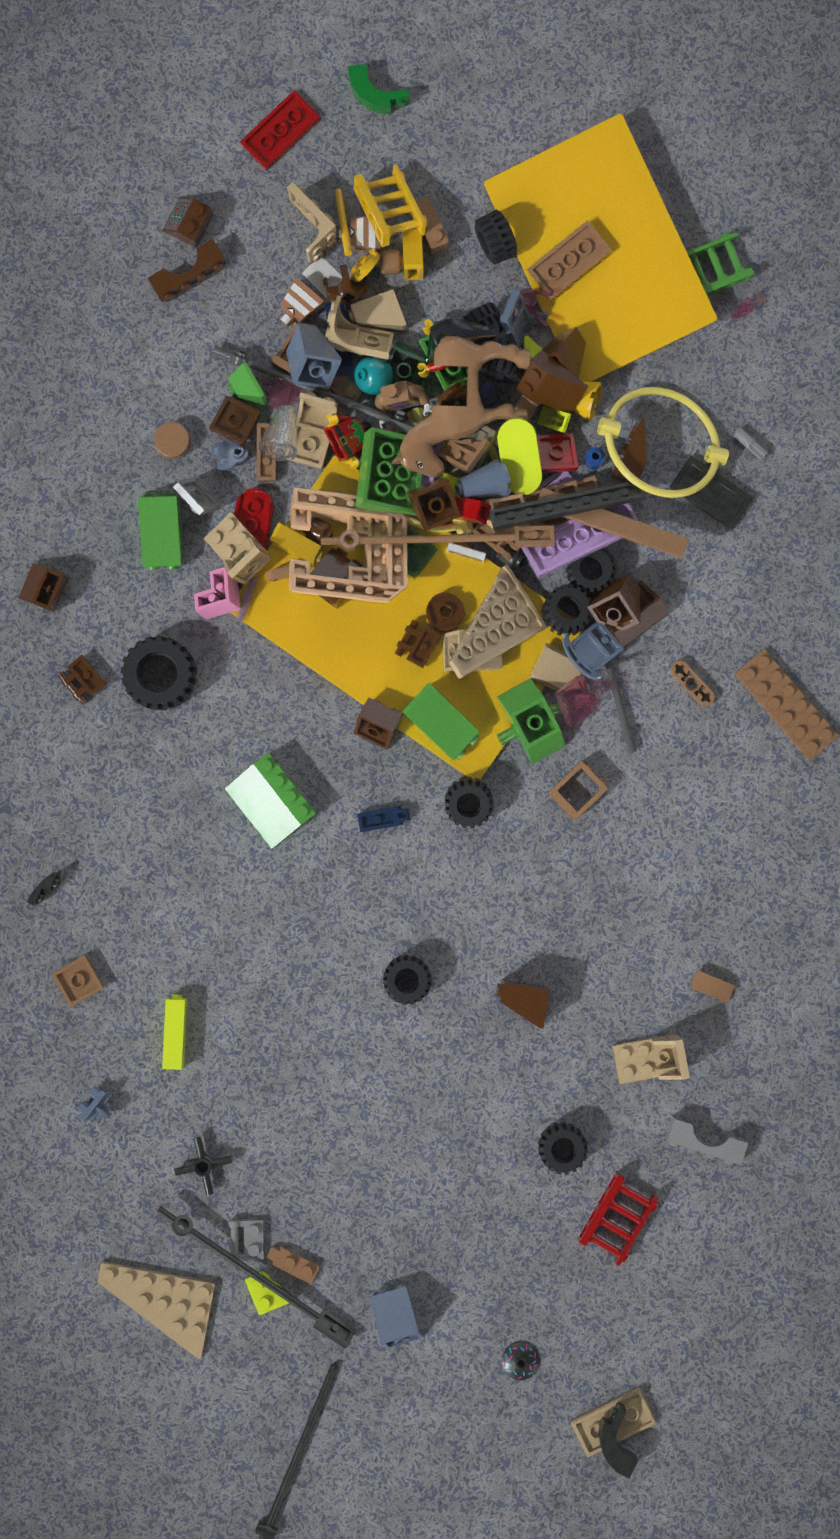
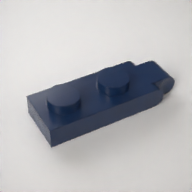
(382, 818)

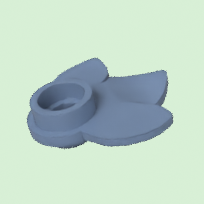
(227, 454)

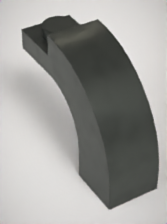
(616, 1456)

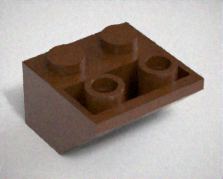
(43, 587)

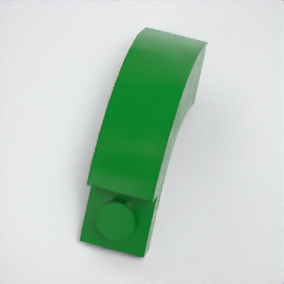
(369, 96)

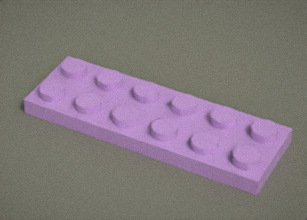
(573, 542)

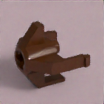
(346, 289)

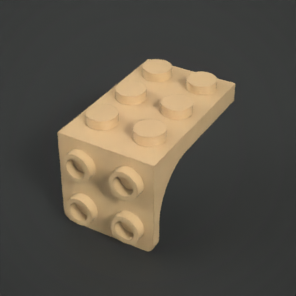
(323, 221)
(355, 338)
(311, 438)

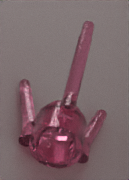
(530, 300)

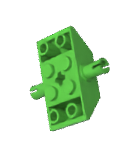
(520, 706)

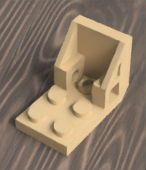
(237, 548)
(651, 1058)

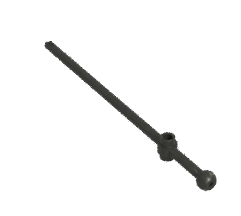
(266, 1529)

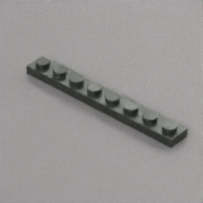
(565, 505)

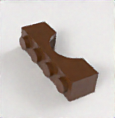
(169, 284)

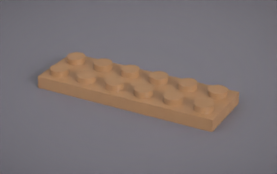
(786, 704)

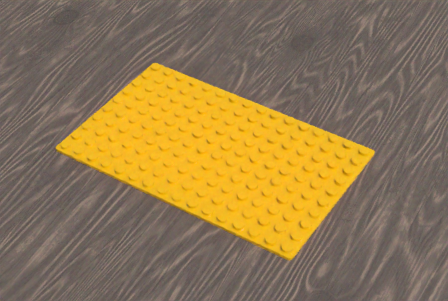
(359, 638)

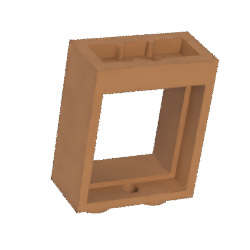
(560, 800)

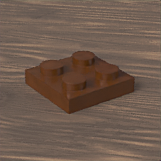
(235, 420)

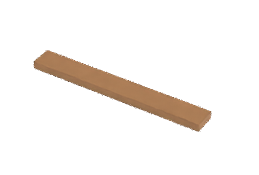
(628, 528)

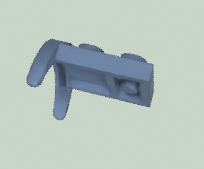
(517, 318)
(592, 650)

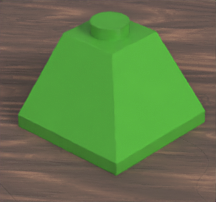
(246, 386)

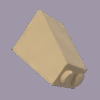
(450, 643)

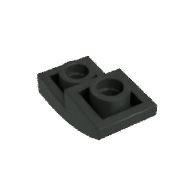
(49, 883)

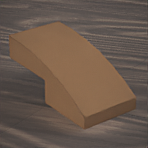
(712, 986)

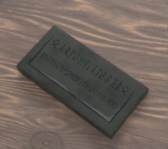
(718, 498)

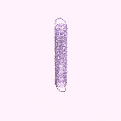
(243, 614)

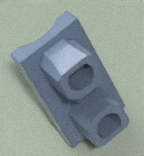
(98, 1107)

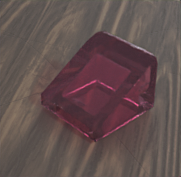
(743, 309)

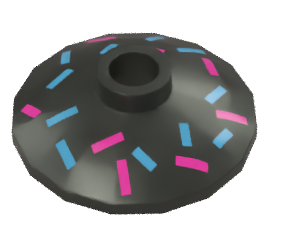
(520, 1351)

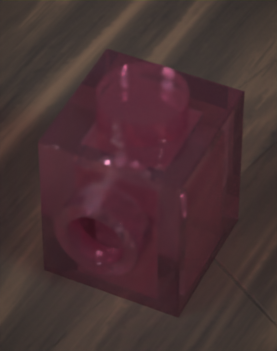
(279, 393)

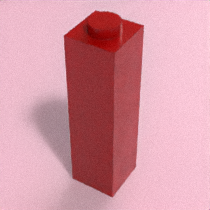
(473, 510)

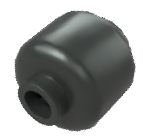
(517, 560)

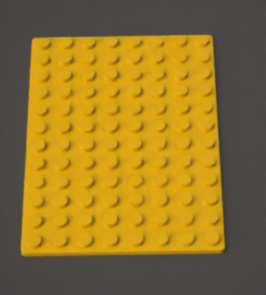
(640, 291)

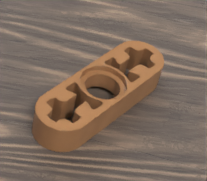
(686, 669)

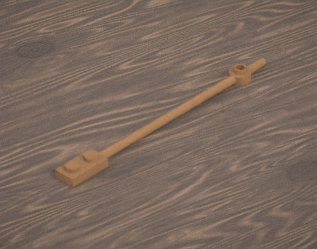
(524, 537)

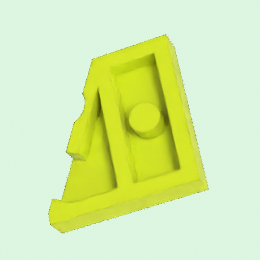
(263, 1298)

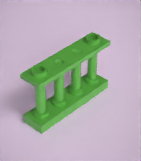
(723, 281)

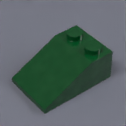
(404, 364)

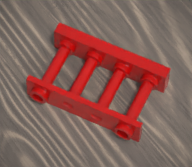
(598, 1218)

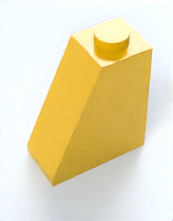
(412, 254)
(296, 544)

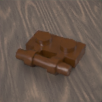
(422, 647)
(86, 675)

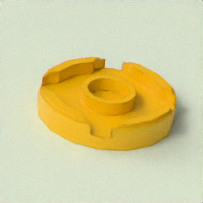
(364, 266)

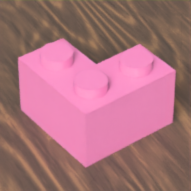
(221, 598)

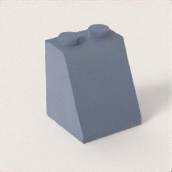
(312, 357)
(395, 1316)

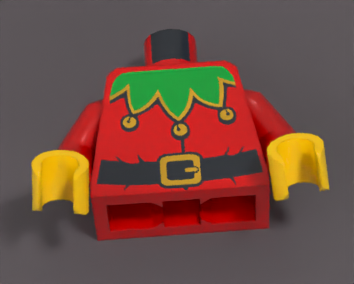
(346, 437)

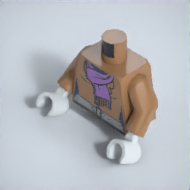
(402, 396)

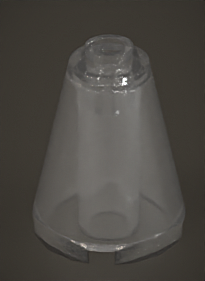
(281, 435)

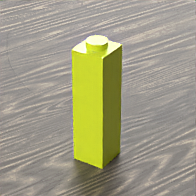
(174, 1032)

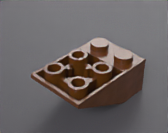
(633, 453)

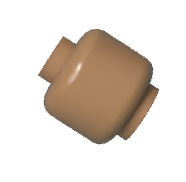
(390, 261)

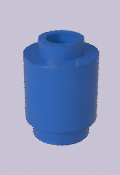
(592, 463)

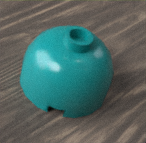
(372, 374)

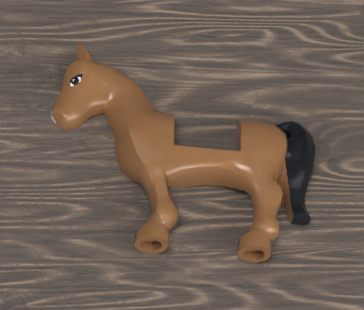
(459, 421)

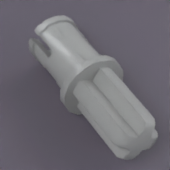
(750, 443)

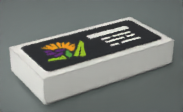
(466, 552)

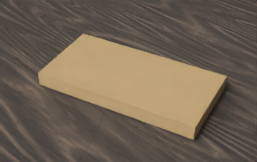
(636, 1420)

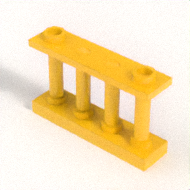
(377, 217)

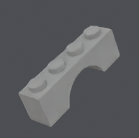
(729, 1148)

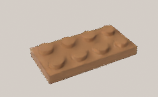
(569, 260)

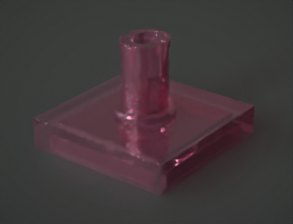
(576, 701)

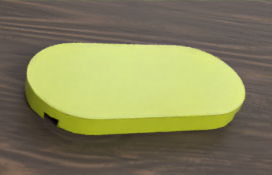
(521, 455)

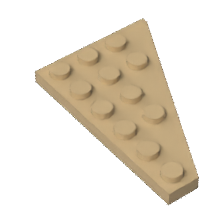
(499, 624)
(168, 1301)

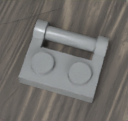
(252, 1238)

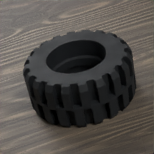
(133, 673)

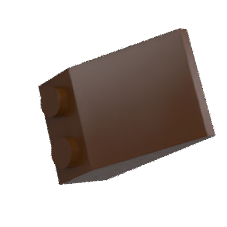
(552, 384)

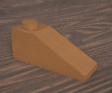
(434, 233)

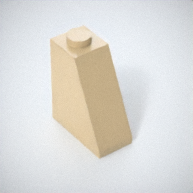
(379, 312)

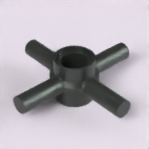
(204, 1173)

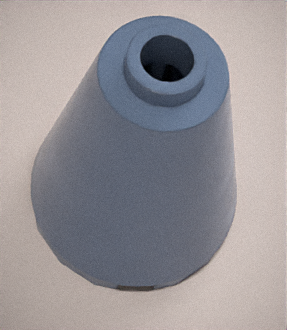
(485, 482)

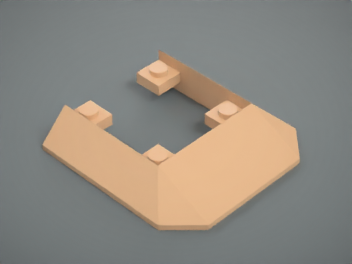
(384, 564)

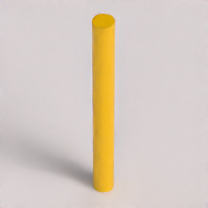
(343, 222)

